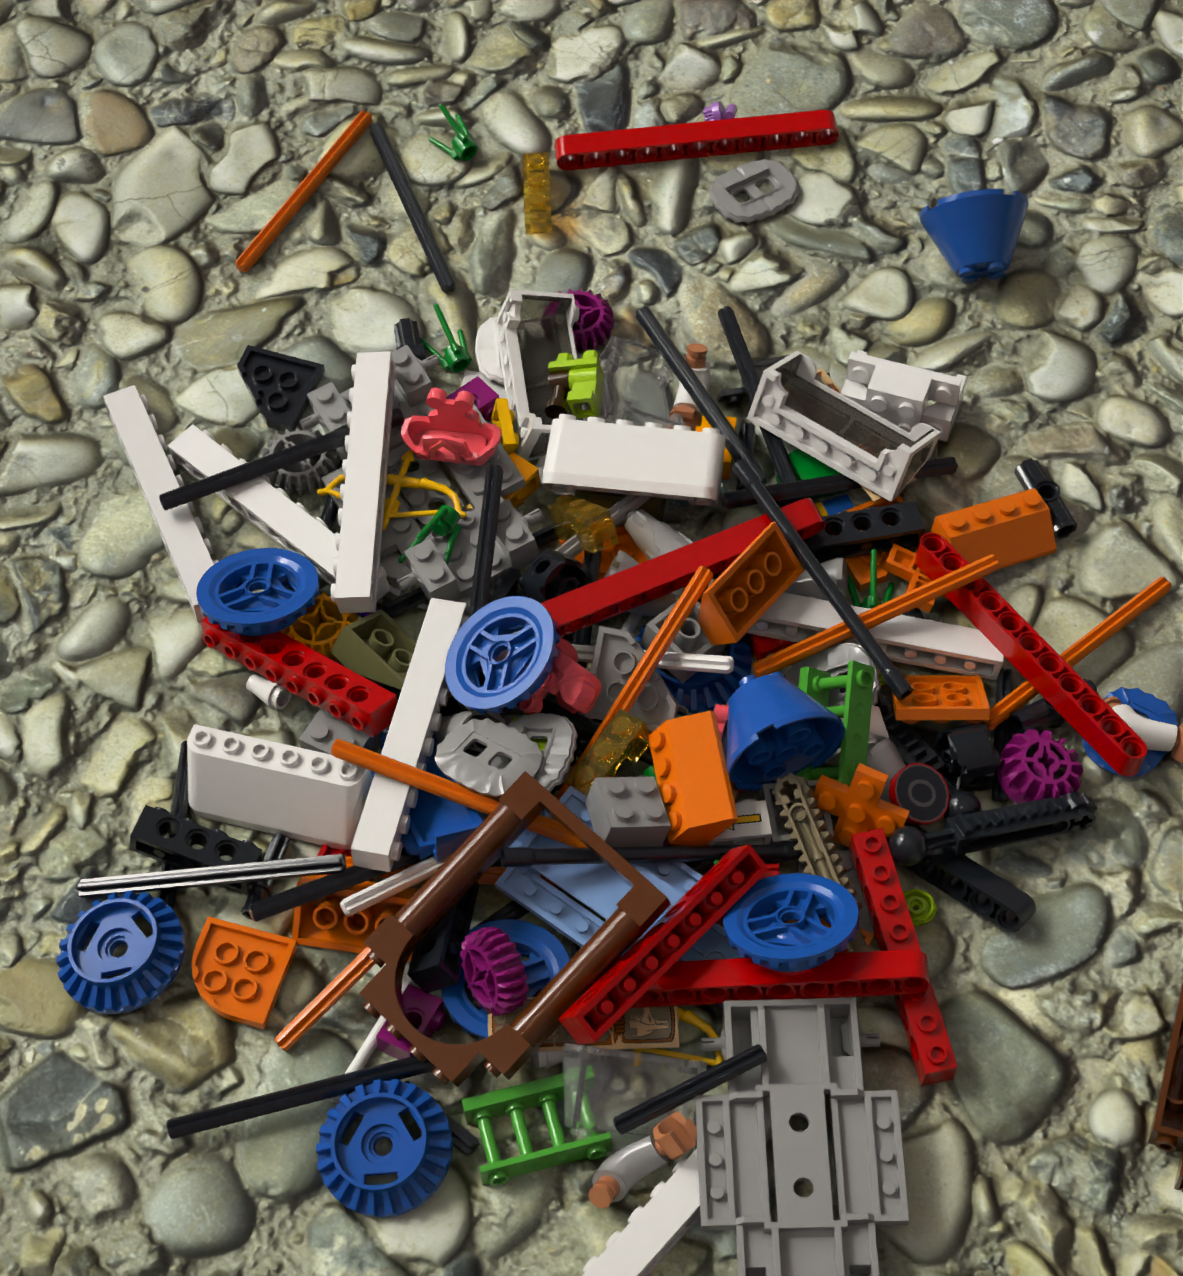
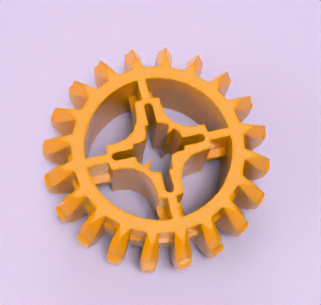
(319, 627)

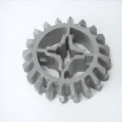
(302, 475)

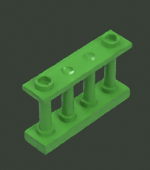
(855, 713)
(513, 1102)

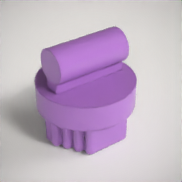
(718, 112)

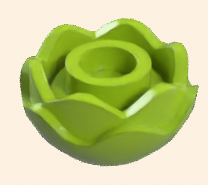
(925, 904)

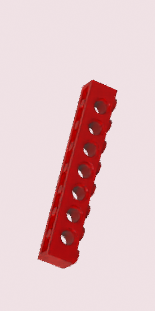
(308, 675)
(895, 931)
(663, 945)

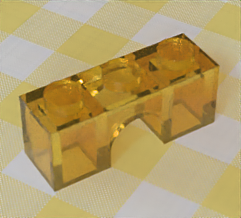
(537, 193)
(587, 520)
(621, 739)

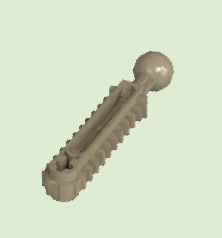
(813, 841)

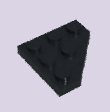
(279, 385)

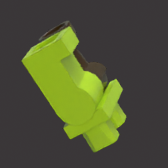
(578, 379)

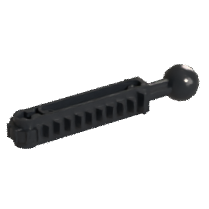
(916, 750)
(996, 827)

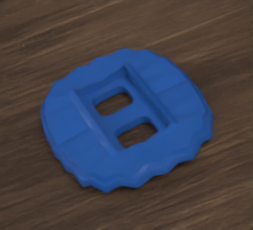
(1148, 706)

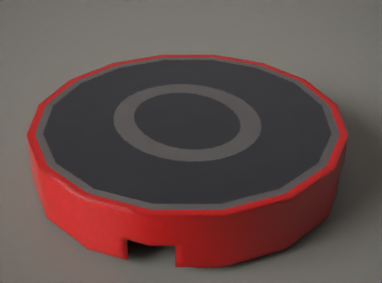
(921, 792)

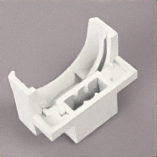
(902, 392)

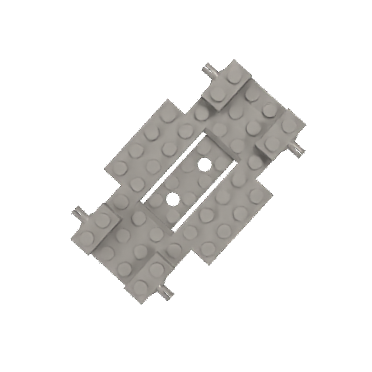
(451, 581)
(809, 1053)

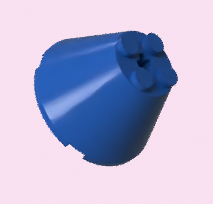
(976, 231)
(776, 731)

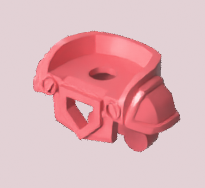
(451, 431)
(569, 681)

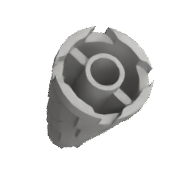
(655, 537)

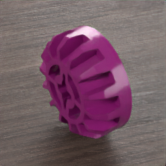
(1033, 776)

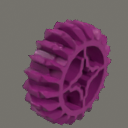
(594, 320)
(494, 971)

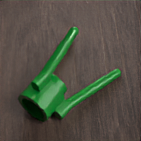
(462, 144)
(455, 357)
(442, 523)
(872, 600)

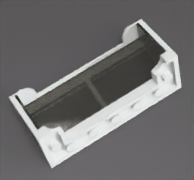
(530, 335)
(839, 429)

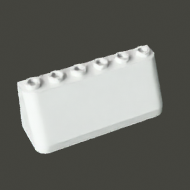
(634, 459)
(275, 787)

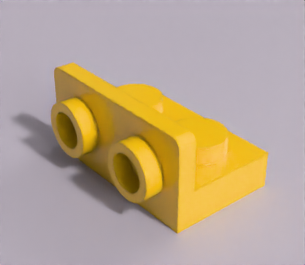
(504, 420)

